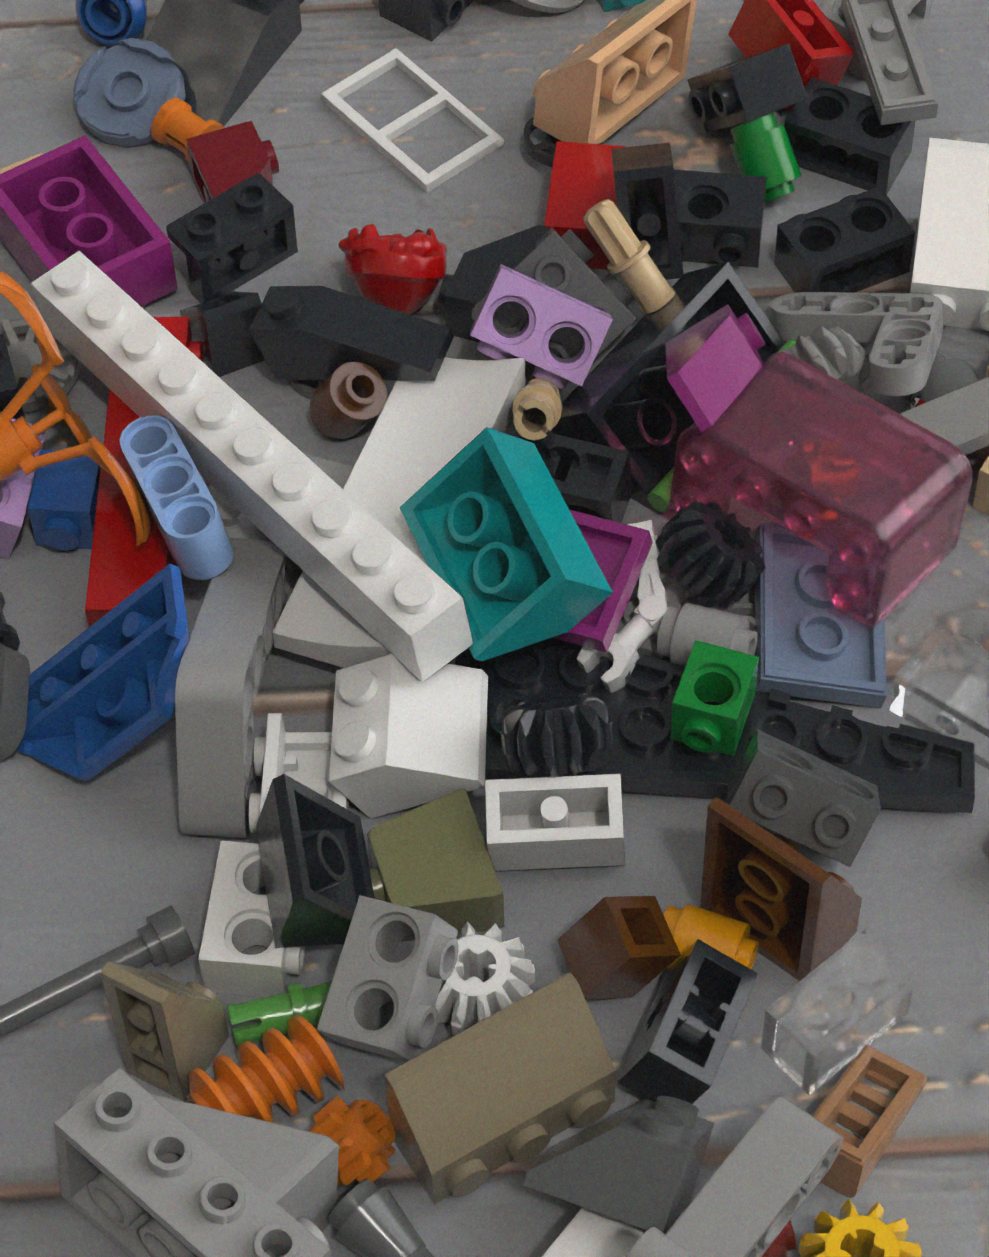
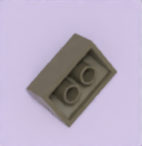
(500, 1090)

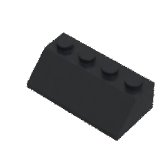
(628, 394)

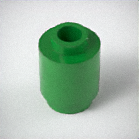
(765, 151)

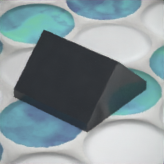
(311, 864)

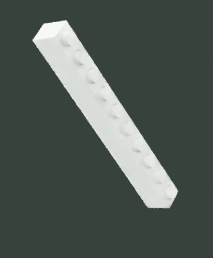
(257, 468)

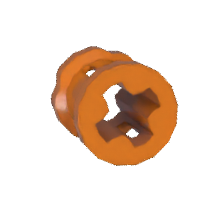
(177, 123)

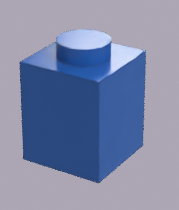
(64, 503)

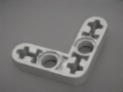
(900, 325)

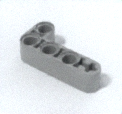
(752, 1189)

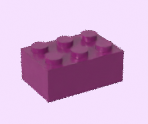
(76, 204)

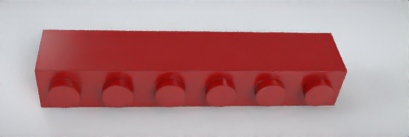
(116, 560)

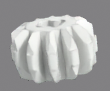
(484, 980)

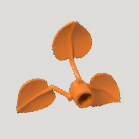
(20, 439)

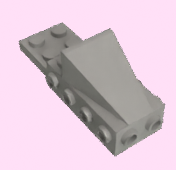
(193, 1177)

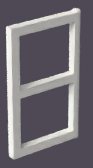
(382, 138)

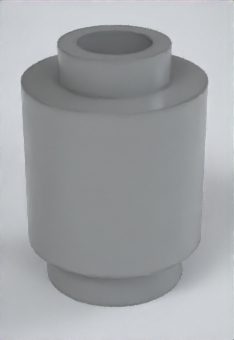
(695, 622)

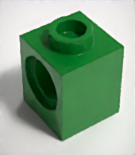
(719, 677)

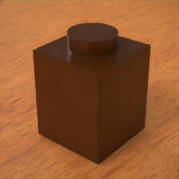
(619, 947)

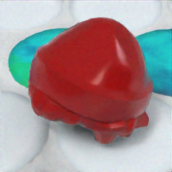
(394, 268)

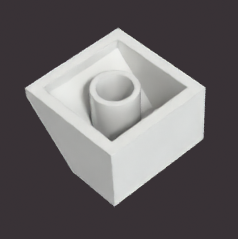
(404, 737)

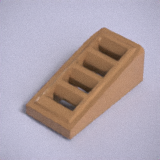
(856, 1155)

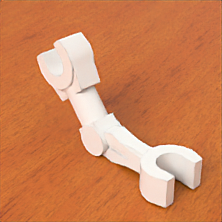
(646, 621)

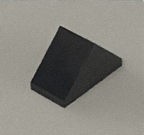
(225, 332)

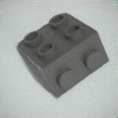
(563, 266)

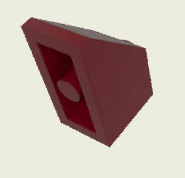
(229, 157)

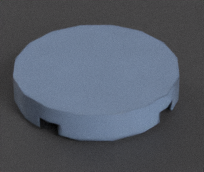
(124, 89)

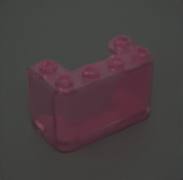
(836, 474)

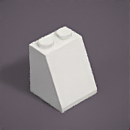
(954, 232)

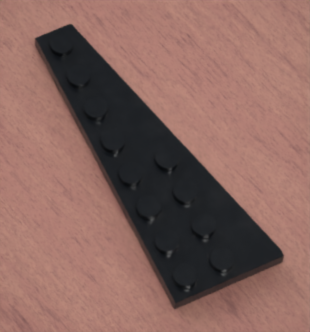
(906, 763)

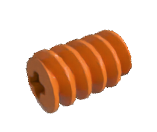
(268, 1076)

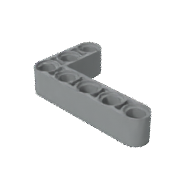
(219, 687)

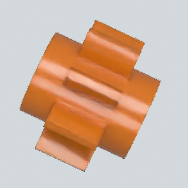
(362, 1137)

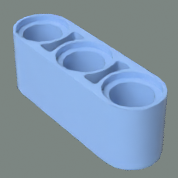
(177, 497)

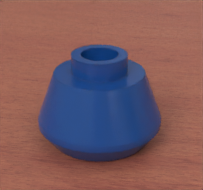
(112, 19)

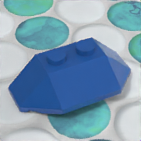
(110, 681)

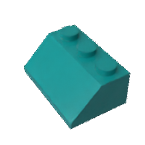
(505, 544)

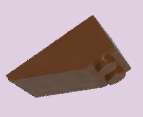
(788, 900)

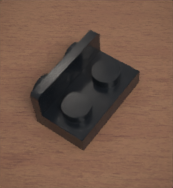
(235, 237)

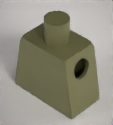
(437, 864)

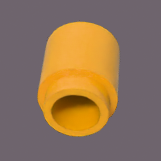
(714, 929)

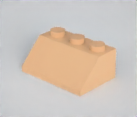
(616, 73)

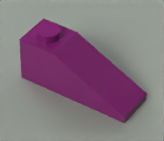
(713, 363)

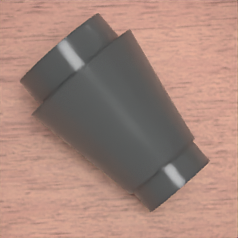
(375, 1224)

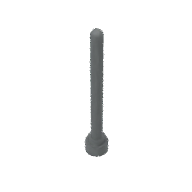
(158, 942)

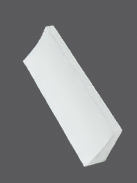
(408, 445)

